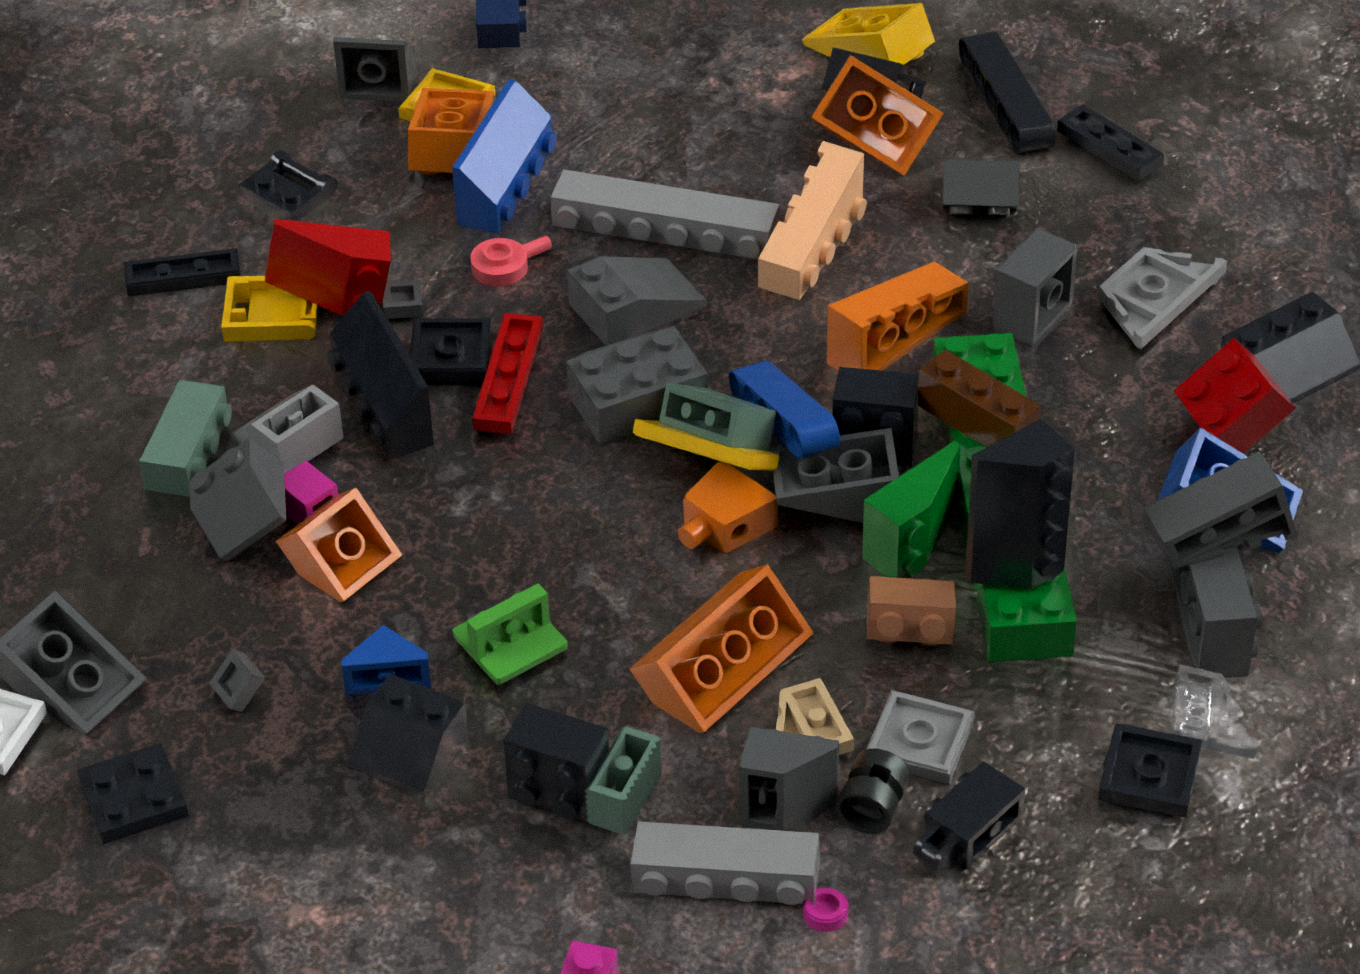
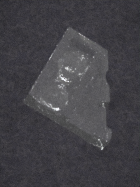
(1209, 713)

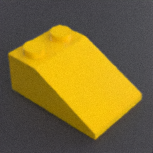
(882, 32)

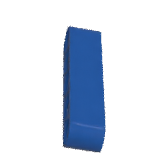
(799, 419)

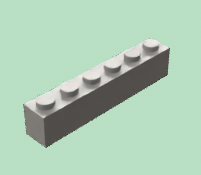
(663, 214)

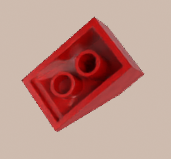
(328, 262)

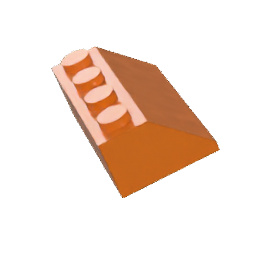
(723, 649)

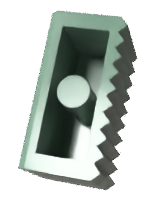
(624, 780)

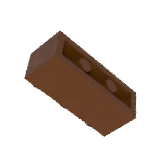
(973, 400)

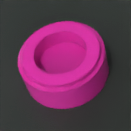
(828, 912)

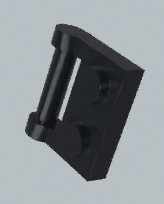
(282, 196)

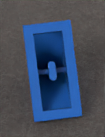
(383, 655)

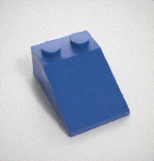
(1206, 455)

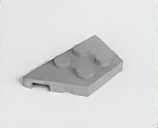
(1155, 290)

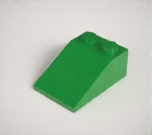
(910, 515)

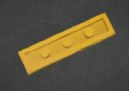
(746, 458)

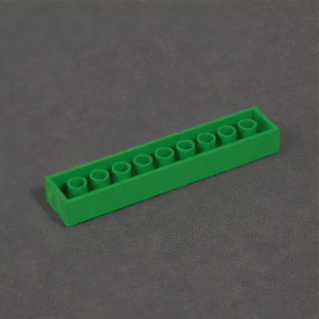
(1013, 620)

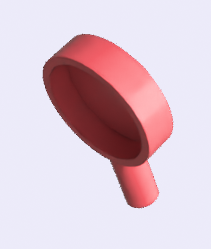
(505, 260)

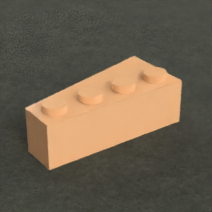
(814, 222)

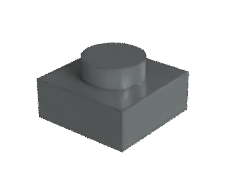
(403, 299)
(237, 680)

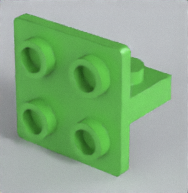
(512, 635)

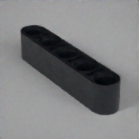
(1006, 92)

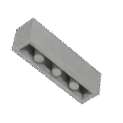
(725, 863)

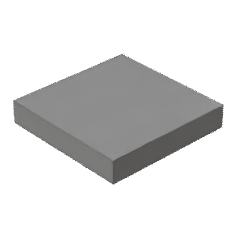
(923, 734)

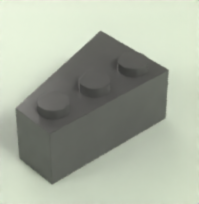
(1222, 512)

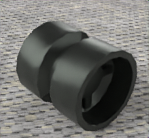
(873, 791)

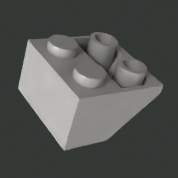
(296, 427)

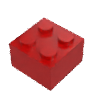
(1234, 397)

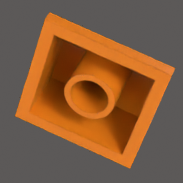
(340, 546)

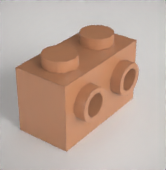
(911, 610)

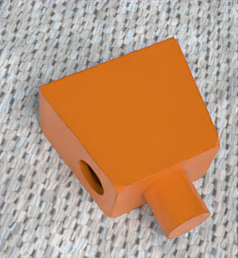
(727, 510)

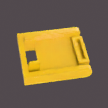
(271, 314)

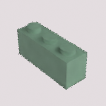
(717, 417)
(184, 437)

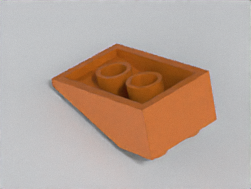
(876, 116)
(443, 127)

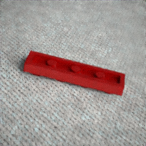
(507, 373)

